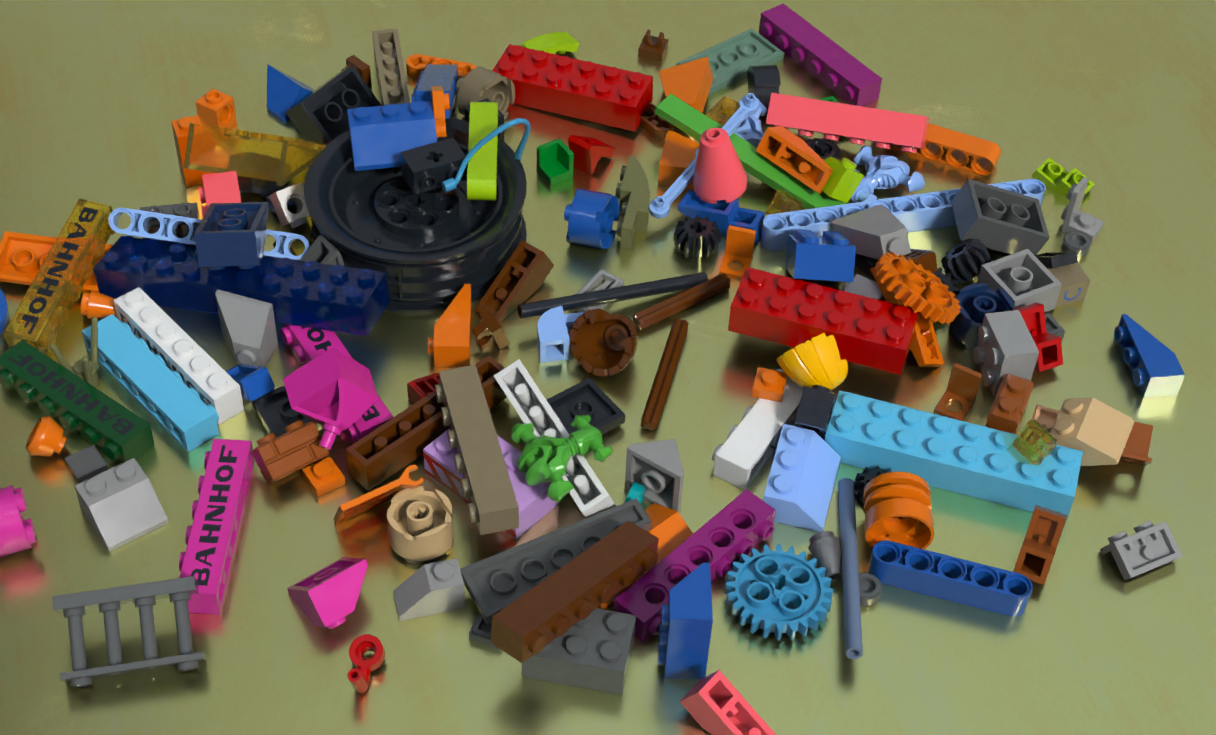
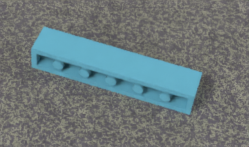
(153, 384)

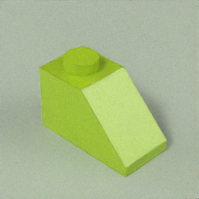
(843, 179)

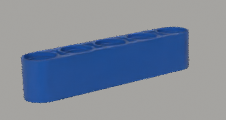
(950, 578)

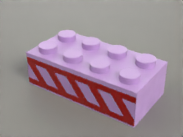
(532, 500)

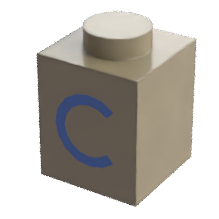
(1074, 284)

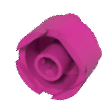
(15, 530)

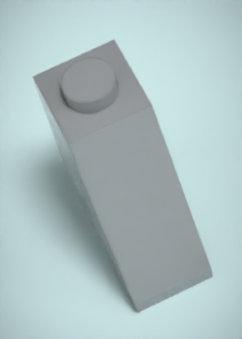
(874, 232)

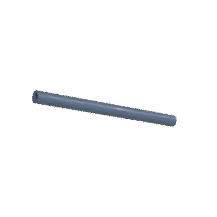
(850, 569)

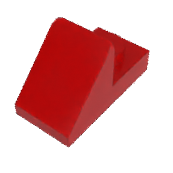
(588, 152)

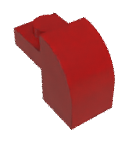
(1047, 344)

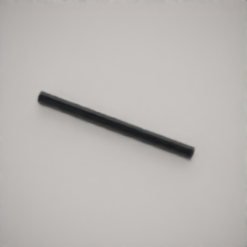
(612, 295)

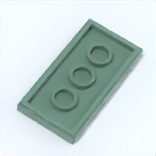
(734, 56)

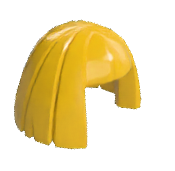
(815, 363)

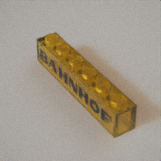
(61, 277)

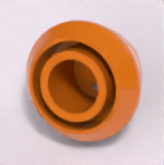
(45, 438)

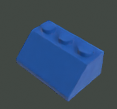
(385, 131)
(687, 627)

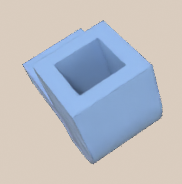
(553, 334)

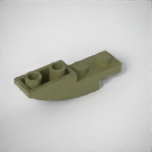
(634, 202)

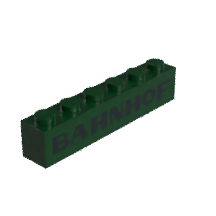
(75, 403)

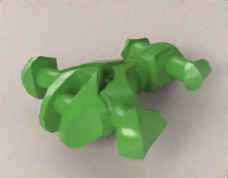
(548, 457)

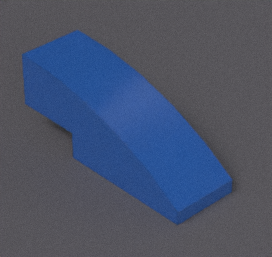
(722, 213)

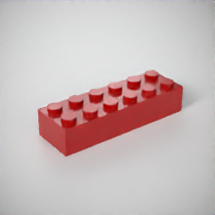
(576, 87)
(797, 311)

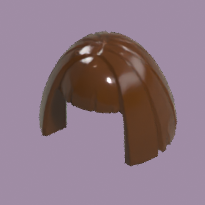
(603, 342)

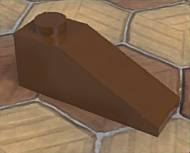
(516, 281)

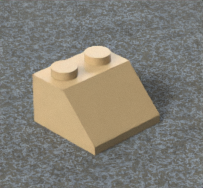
(1094, 429)

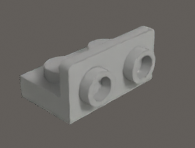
(1144, 550)

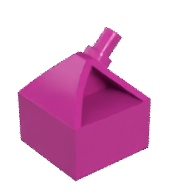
(331, 392)

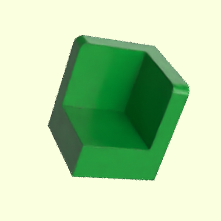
(555, 162)

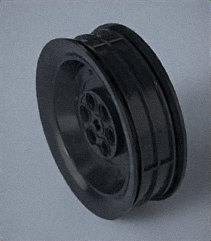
(422, 240)

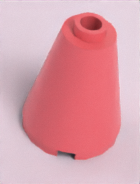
(718, 168)

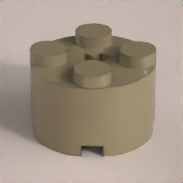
(484, 84)

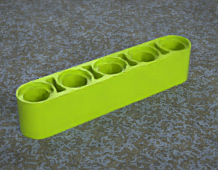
(483, 164)

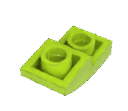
(553, 42)
(1058, 178)

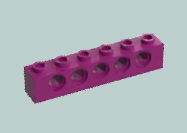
(717, 542)

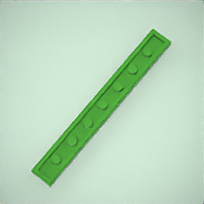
(695, 123)

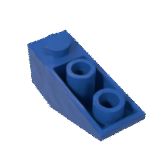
(1151, 362)

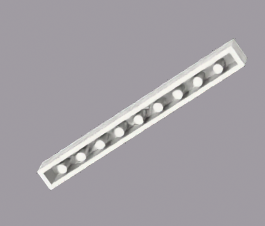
(749, 442)

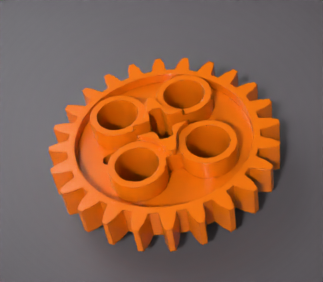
(917, 288)

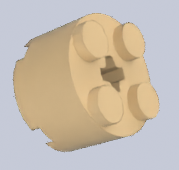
(420, 524)

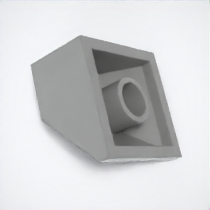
(247, 328)

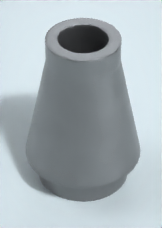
(826, 550)

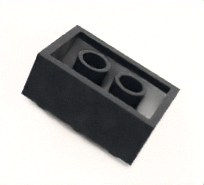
(324, 111)

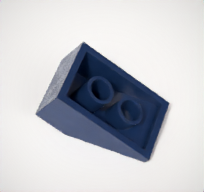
(232, 235)

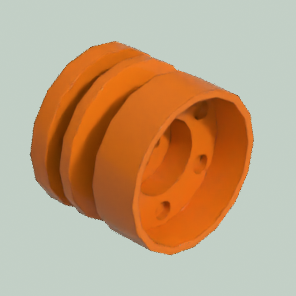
(898, 510)

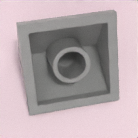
(657, 468)

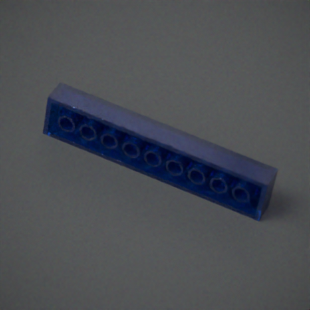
(300, 291)

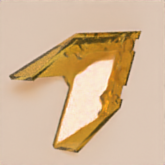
(249, 153)

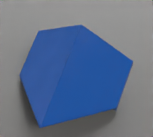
(283, 93)

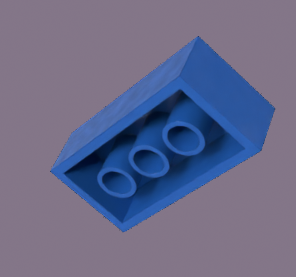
(820, 257)

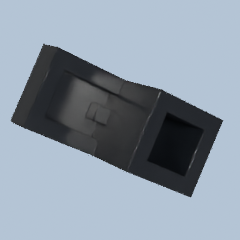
(763, 82)

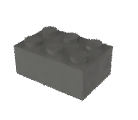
(999, 218)
(589, 654)

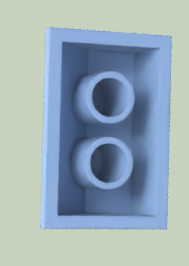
(801, 478)

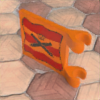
(376, 496)

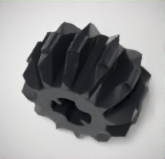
(697, 237)
(965, 260)

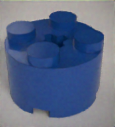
(592, 218)

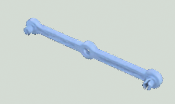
(661, 204)

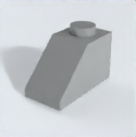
(431, 590)

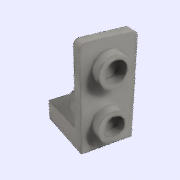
(1077, 220)

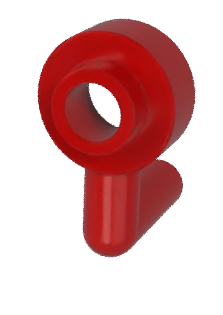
(360, 675)

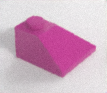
(330, 591)

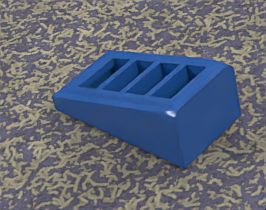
(253, 380)

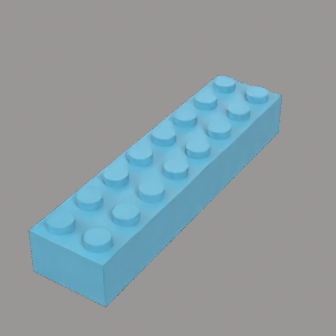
(950, 454)

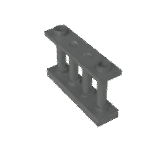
(109, 602)

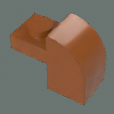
(1040, 544)

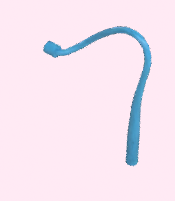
(451, 183)

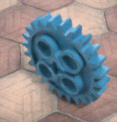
(779, 583)

